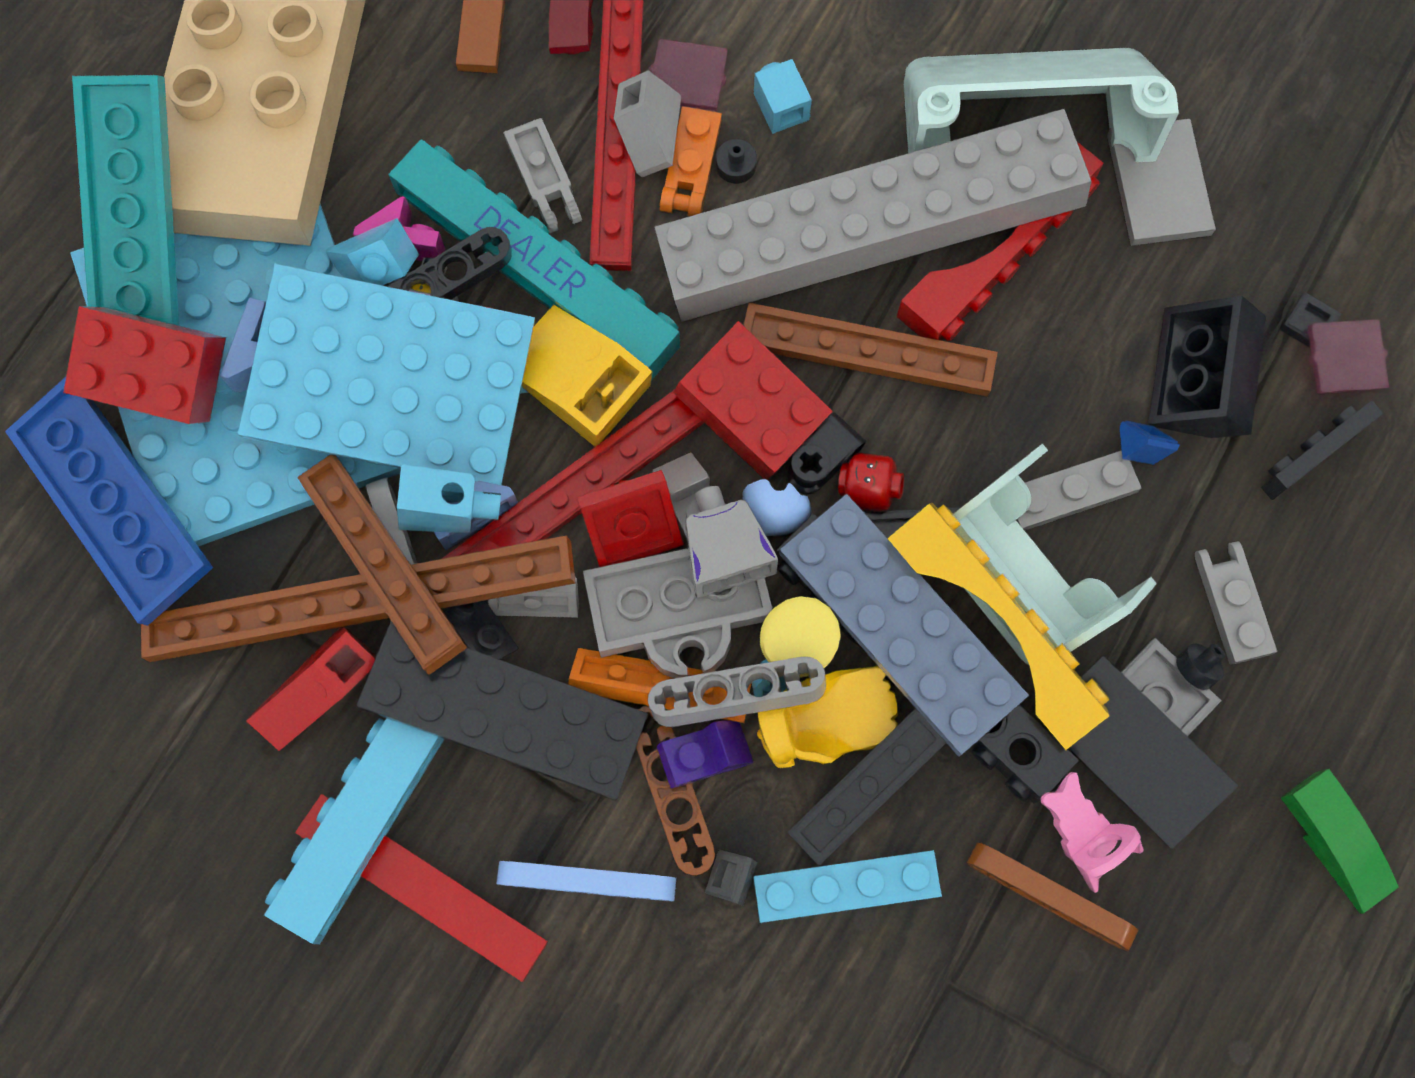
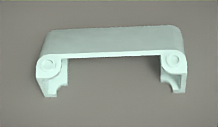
(1138, 96)

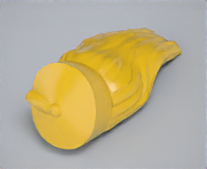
(849, 717)

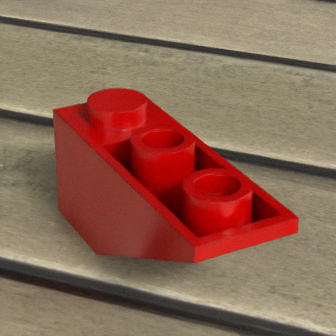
(313, 688)

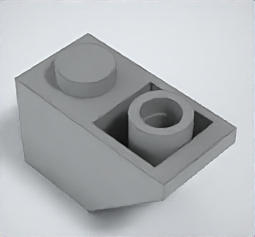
(648, 121)

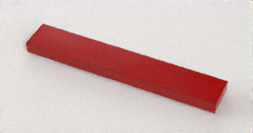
(446, 903)

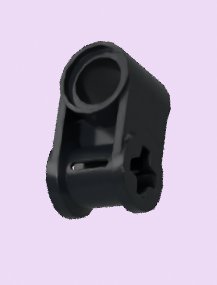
(825, 450)

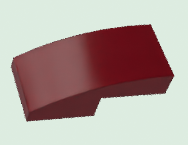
(570, 26)

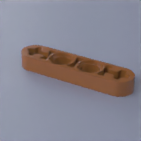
(664, 795)
(1052, 896)

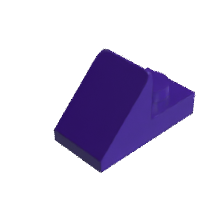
(704, 753)

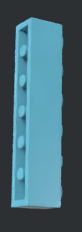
(351, 829)

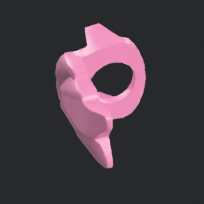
(1088, 833)

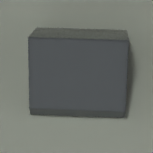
(731, 877)

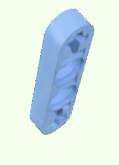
(586, 881)

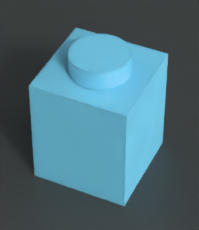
(782, 95)

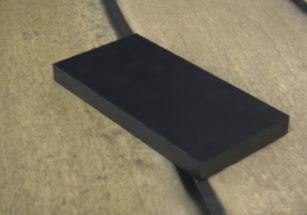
(1150, 759)

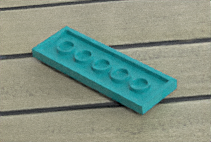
(126, 194)

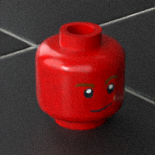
(871, 481)

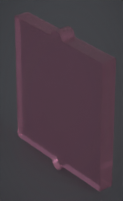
(692, 72)
(1348, 356)

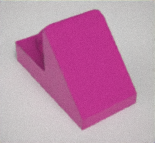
(424, 238)

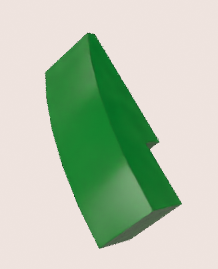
(1341, 839)

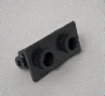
(481, 629)

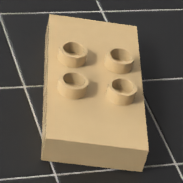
(256, 113)

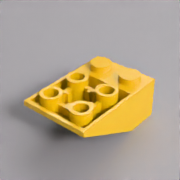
(582, 374)

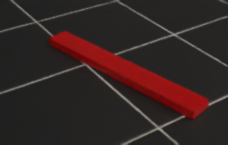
(614, 170)
(607, 463)

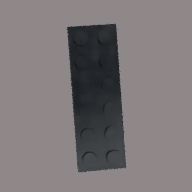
(507, 714)

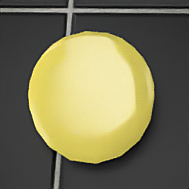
(800, 629)

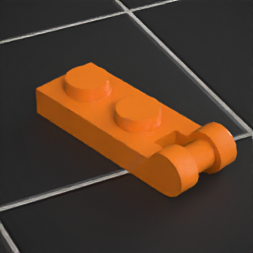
(692, 161)

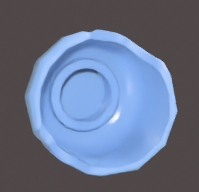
(777, 511)

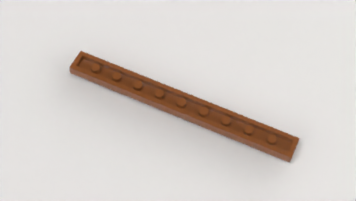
(351, 601)

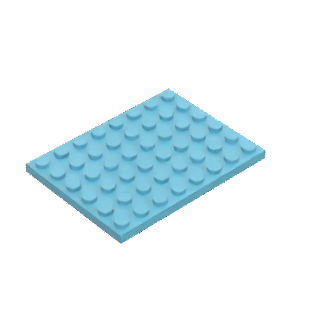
(205, 468)

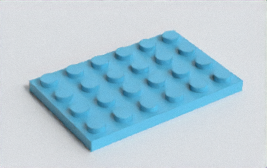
(386, 375)

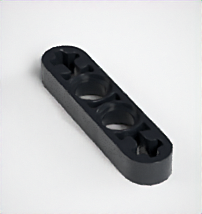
(433, 271)

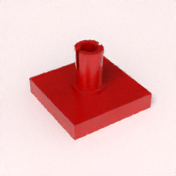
(631, 519)

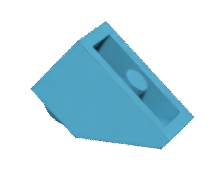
(375, 255)

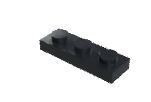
(1319, 447)

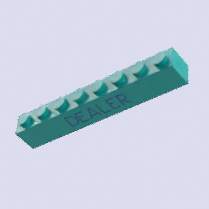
(539, 262)

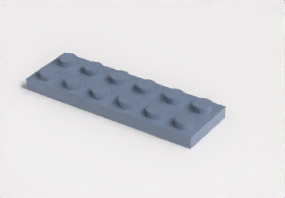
(903, 625)

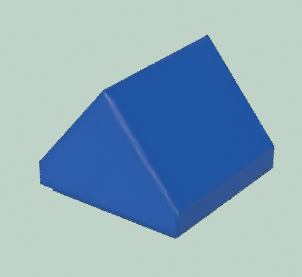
(1145, 443)

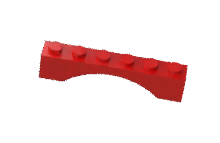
(946, 296)

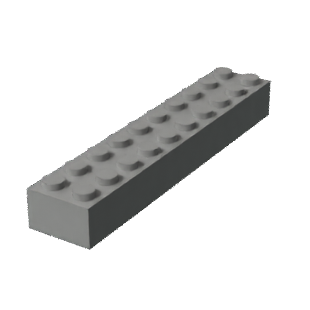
(874, 215)

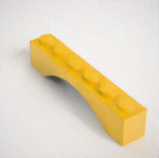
(1062, 697)

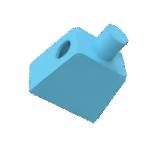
(425, 496)

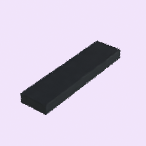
(867, 787)

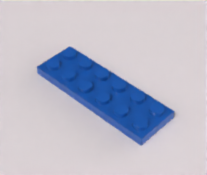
(109, 502)

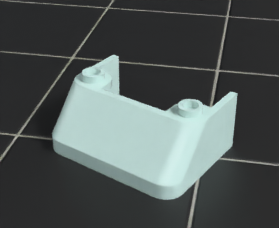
(1070, 612)

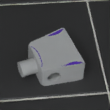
(726, 544)

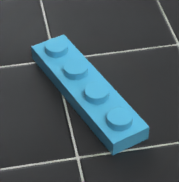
(847, 886)

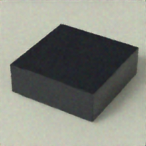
(1307, 312)

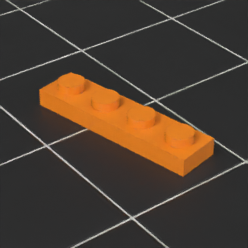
(630, 680)

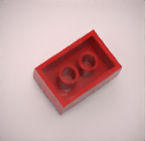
(144, 365)
(752, 401)

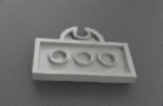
(656, 608)

